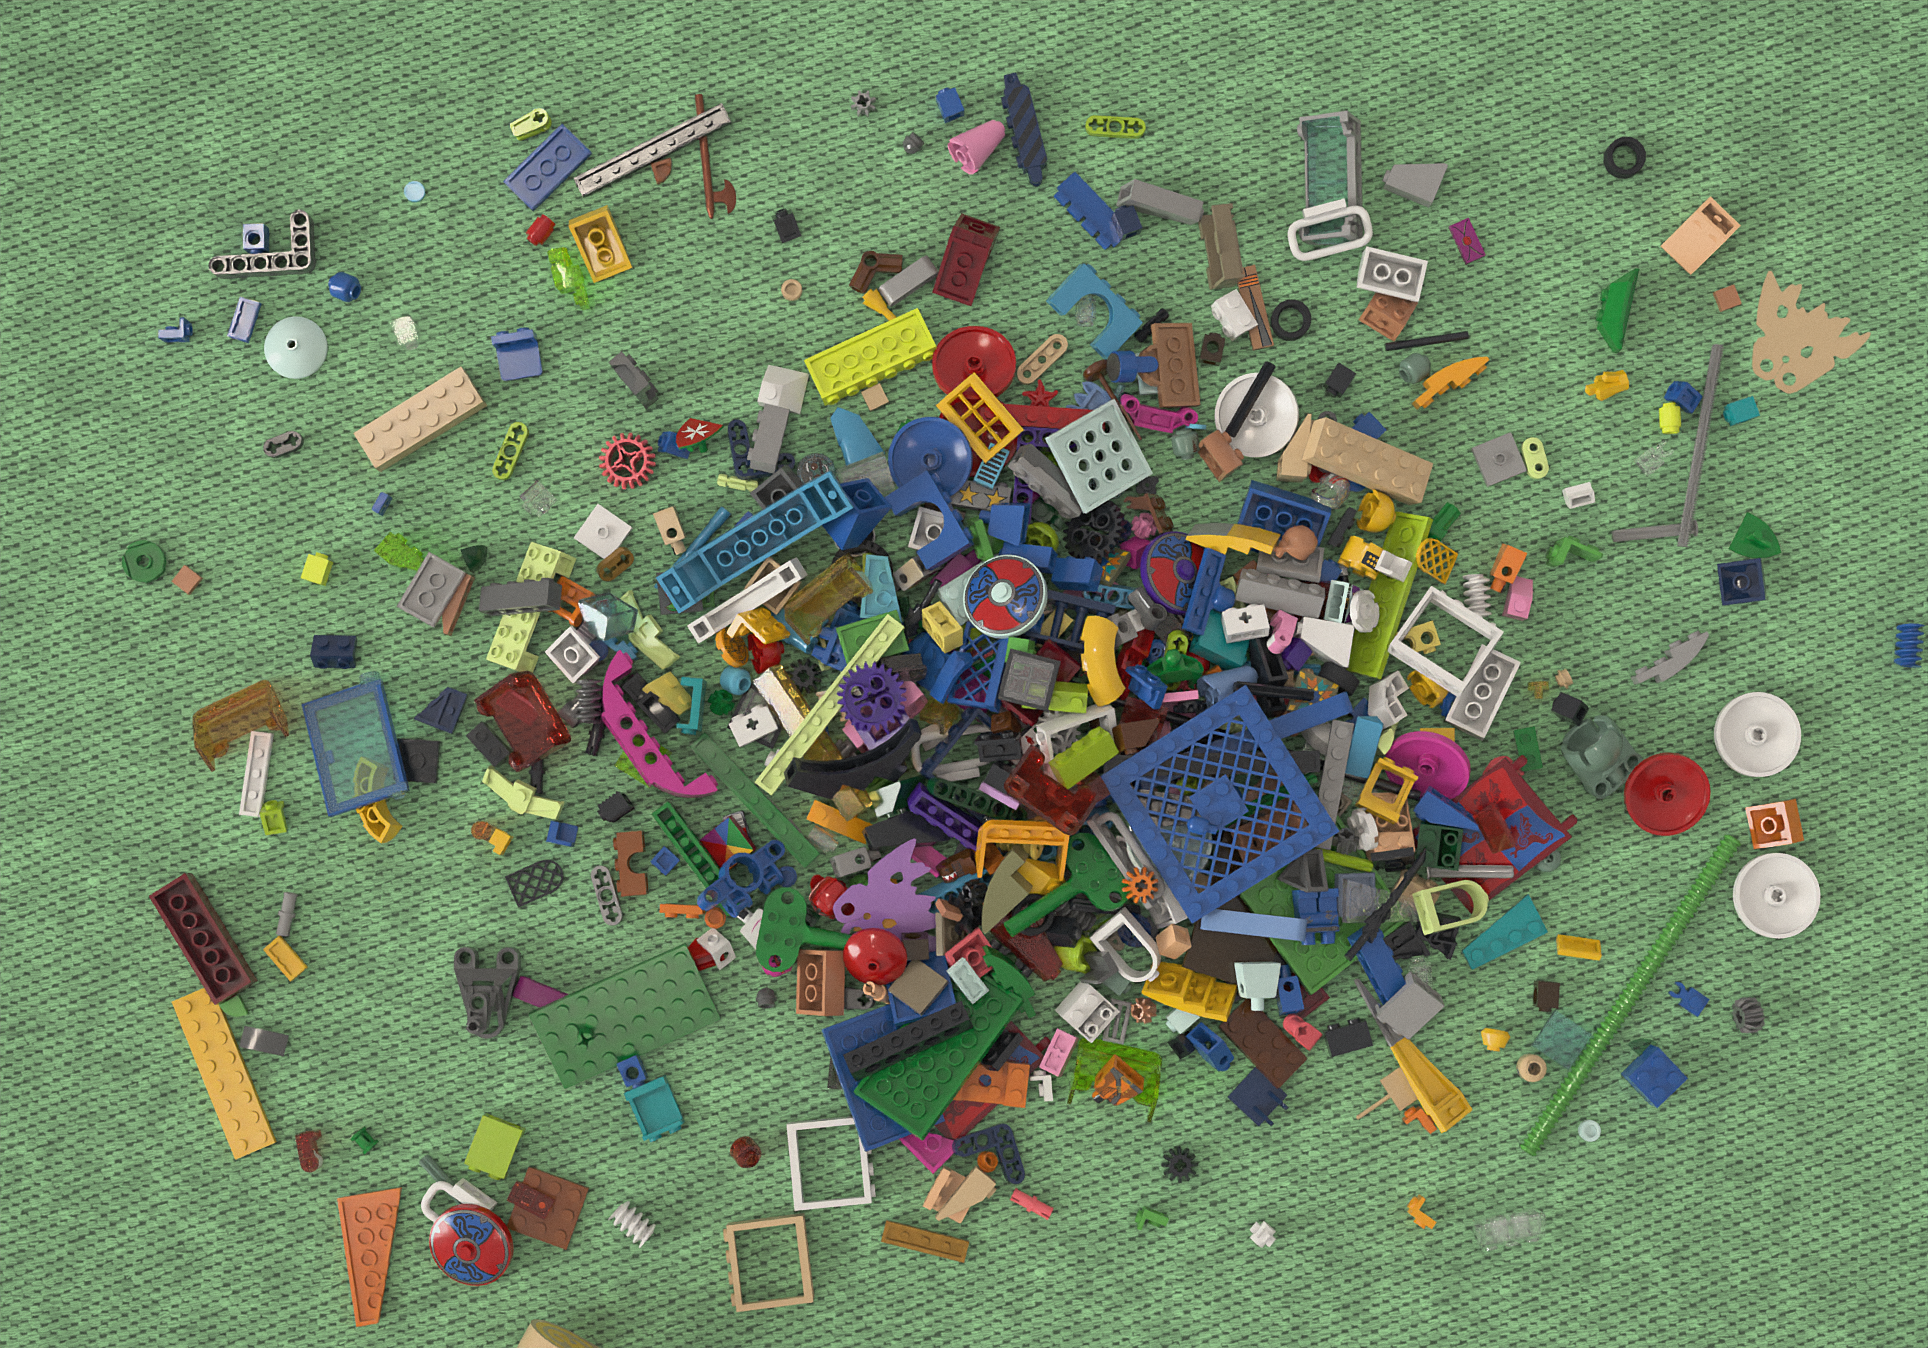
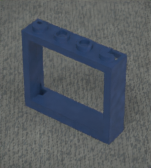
(945, 746)

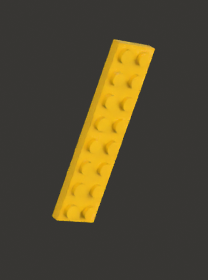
(224, 1073)

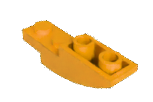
(1454, 375)

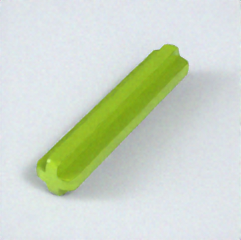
(1346, 860)

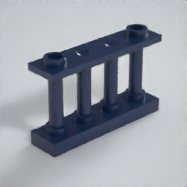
(1082, 607)

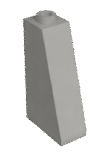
(1160, 202)

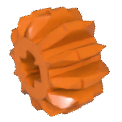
(1143, 892)

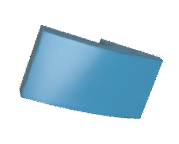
(623, 646)

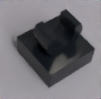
(1181, 1045)

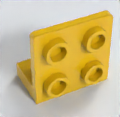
(760, 623)

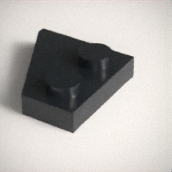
(1405, 942)

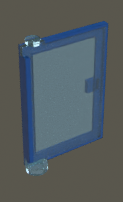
(355, 746)

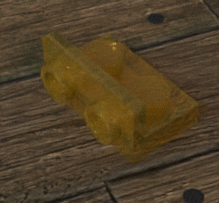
(942, 713)

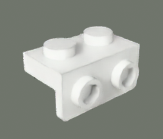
(1233, 315)

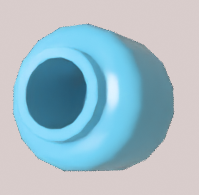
(735, 680)

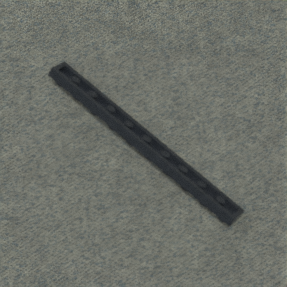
(1306, 761)

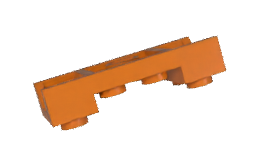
(1006, 1087)

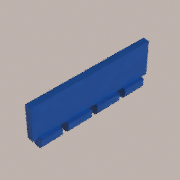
(1090, 206)

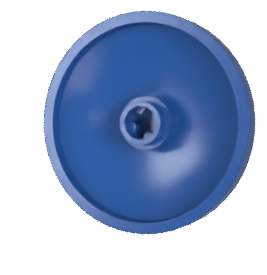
(931, 446)

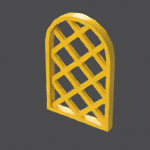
(1422, 551)

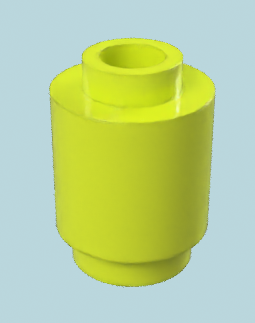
(1670, 418)

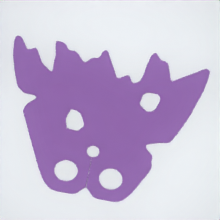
(890, 900)

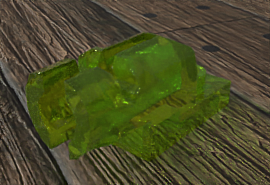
(568, 277)

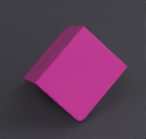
(1136, 547)

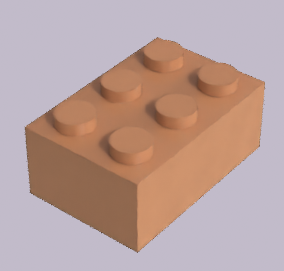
(820, 982)

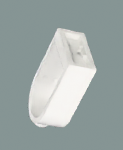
(1125, 917)

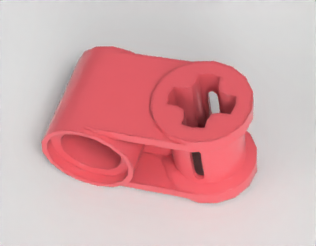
(1302, 1031)

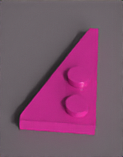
(931, 1151)

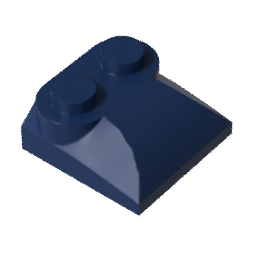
(1742, 582)

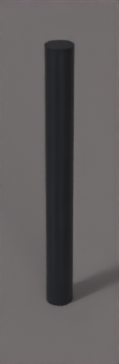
(1426, 341)

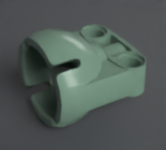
(1599, 755)

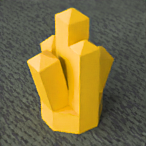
(1608, 384)

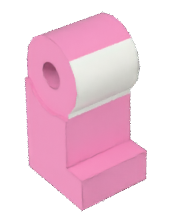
(1284, 628)

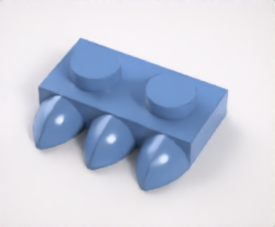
(1094, 399)

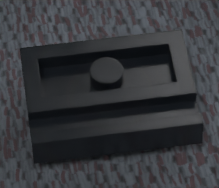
(1345, 523)

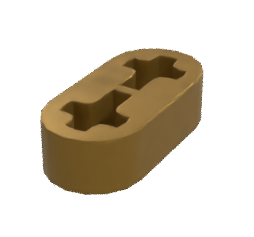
(615, 564)

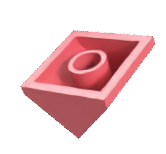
(972, 951)

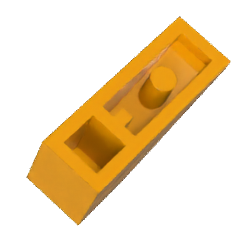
(832, 819)

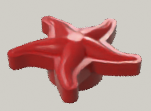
(1040, 396)

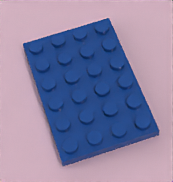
(872, 1125)

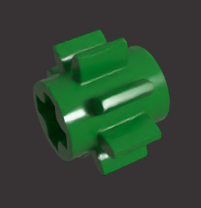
(721, 702)

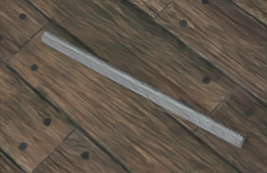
(1704, 422)

